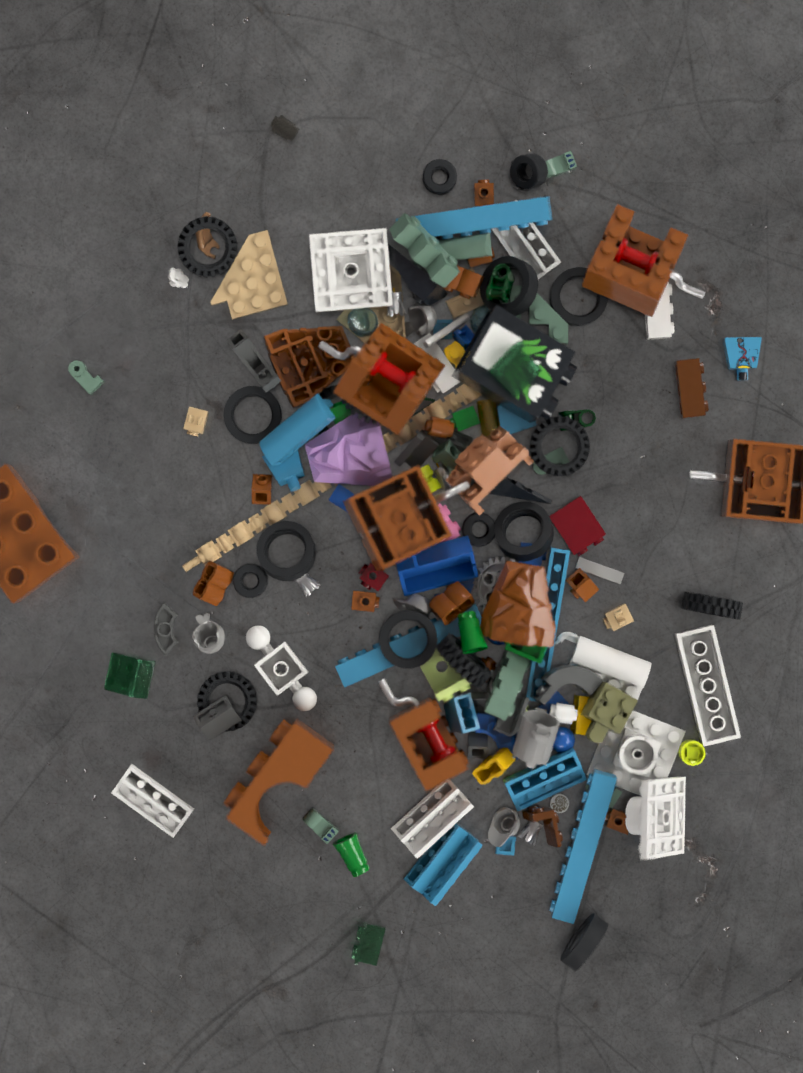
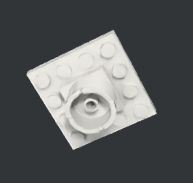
(358, 250)
(657, 747)
(658, 817)

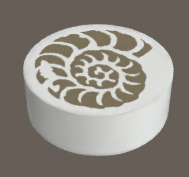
(559, 803)

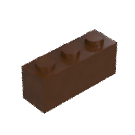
(691, 388)

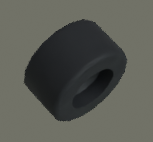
(439, 164)
(519, 175)
(467, 529)
(250, 592)

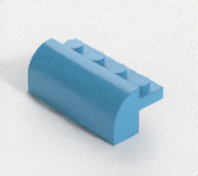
(297, 429)
(545, 780)
(443, 863)

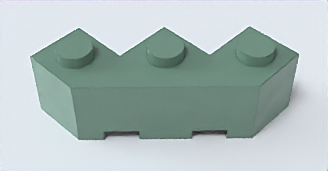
(425, 249)
(542, 314)
(507, 685)

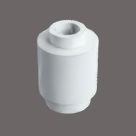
(564, 712)

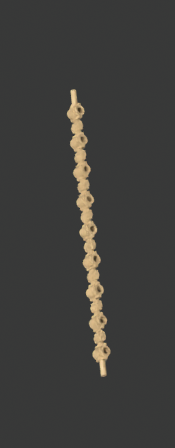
(309, 491)

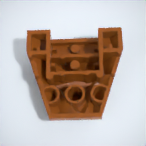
(302, 364)
(520, 607)

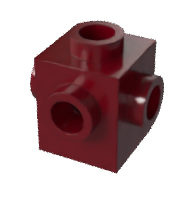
(378, 582)

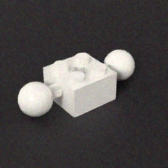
(303, 697)

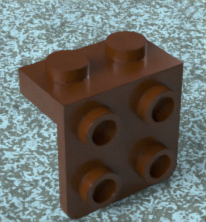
(550, 820)

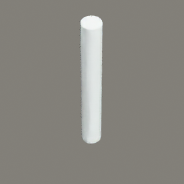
(446, 330)

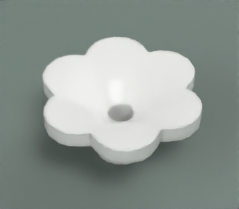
(177, 278)

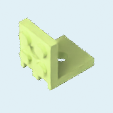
(445, 682)

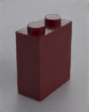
(577, 526)

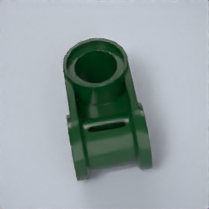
(499, 286)
(577, 416)

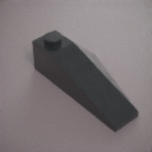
(418, 281)
(514, 489)

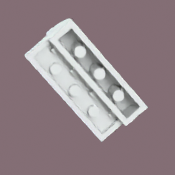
(530, 247)
(612, 666)
(152, 800)
(432, 817)

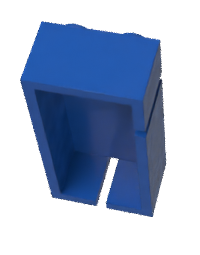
(437, 566)

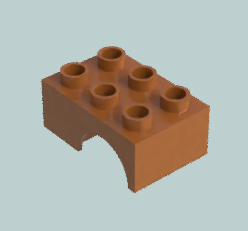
(28, 541)
(294, 760)

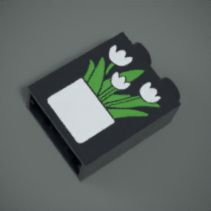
(492, 339)

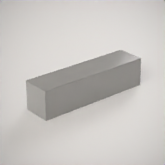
(599, 570)

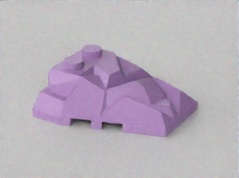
(349, 454)

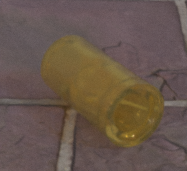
(488, 416)

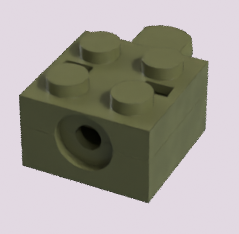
(608, 711)

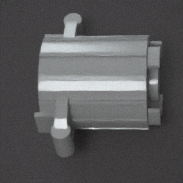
(535, 737)

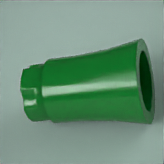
(471, 633)
(352, 854)

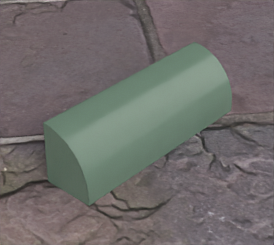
(467, 246)

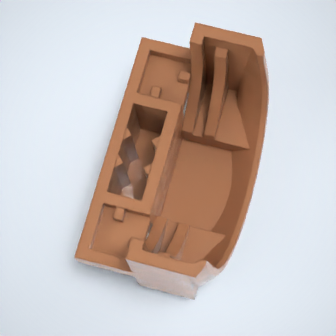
(486, 465)

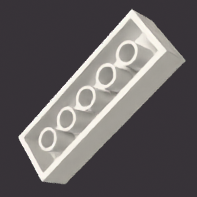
(707, 685)

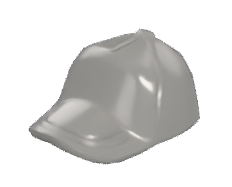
(415, 603)
(503, 825)

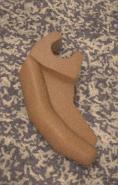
(205, 240)

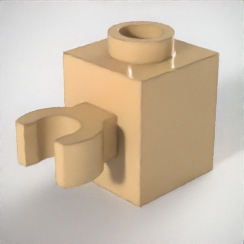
(195, 421)
(617, 617)

